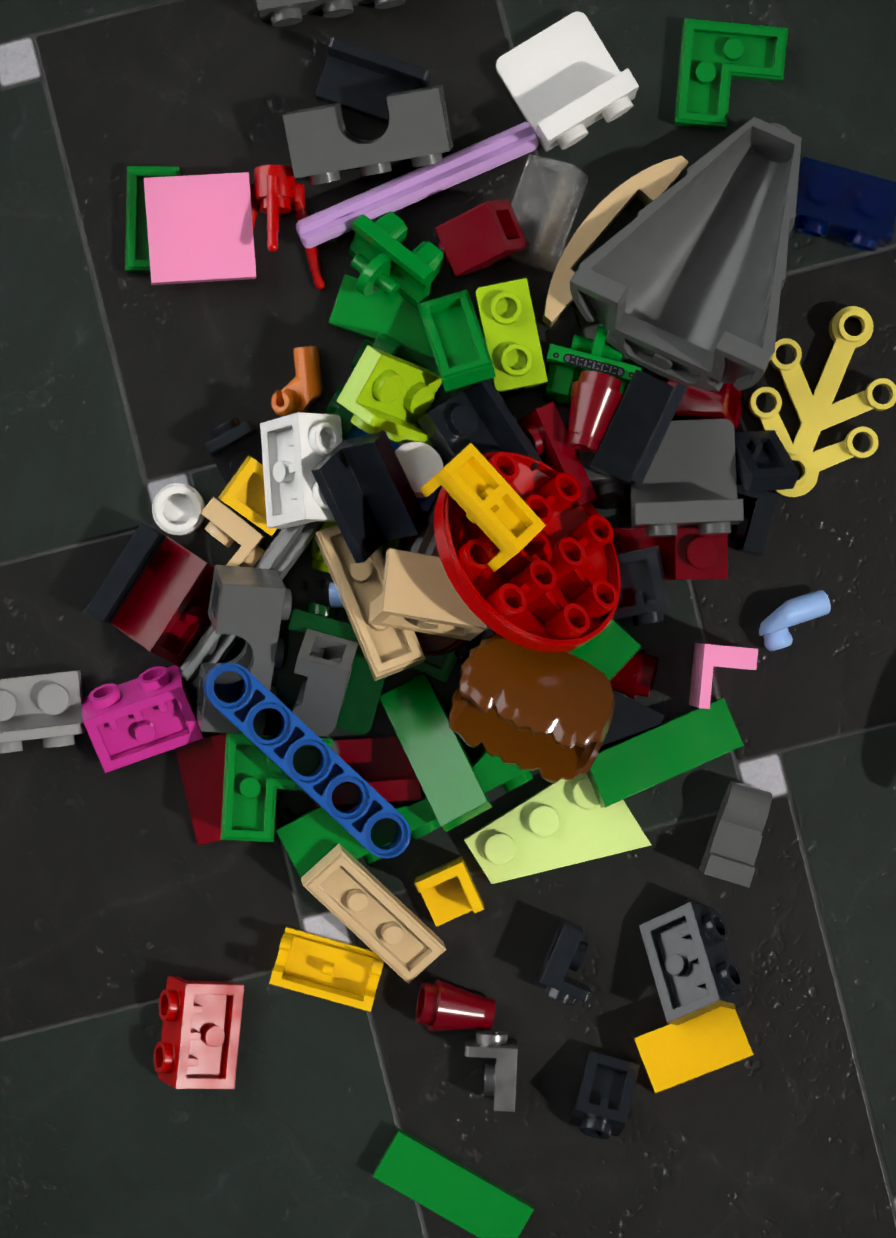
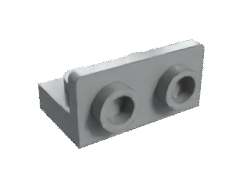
(41, 708)

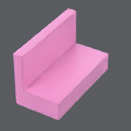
(705, 658)

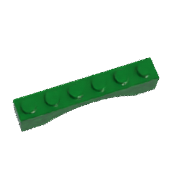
(317, 833)

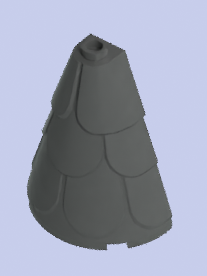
(702, 265)

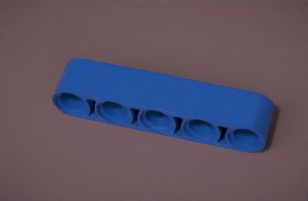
(331, 768)

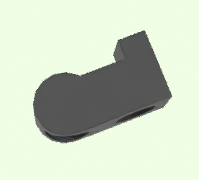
(328, 666)
(737, 834)

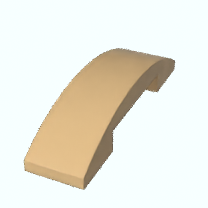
(646, 188)

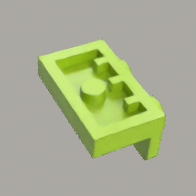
(511, 335)
(389, 396)

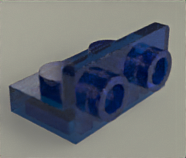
(845, 205)

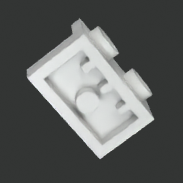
(289, 453)

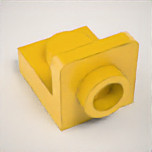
(247, 493)

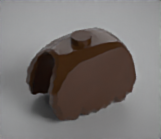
(533, 708)

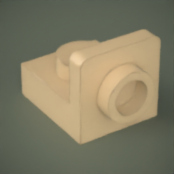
(229, 527)

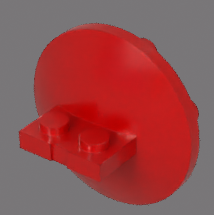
(558, 585)

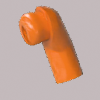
(304, 387)

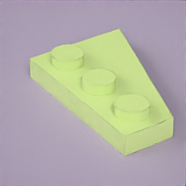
(554, 831)

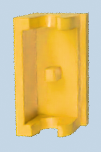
(488, 503)
(327, 969)
(693, 1048)

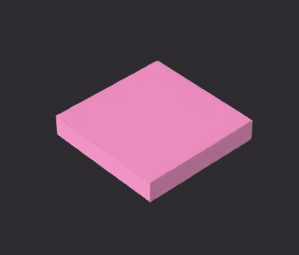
(200, 228)

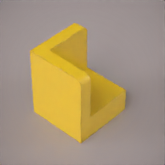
(449, 891)

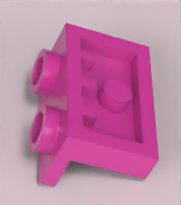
(140, 717)

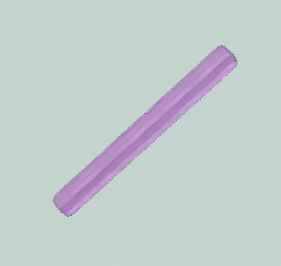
(418, 184)

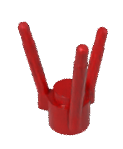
(274, 193)

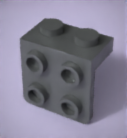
(690, 481)

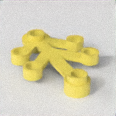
(817, 410)

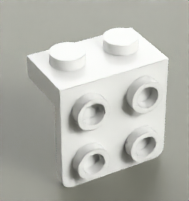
(566, 81)

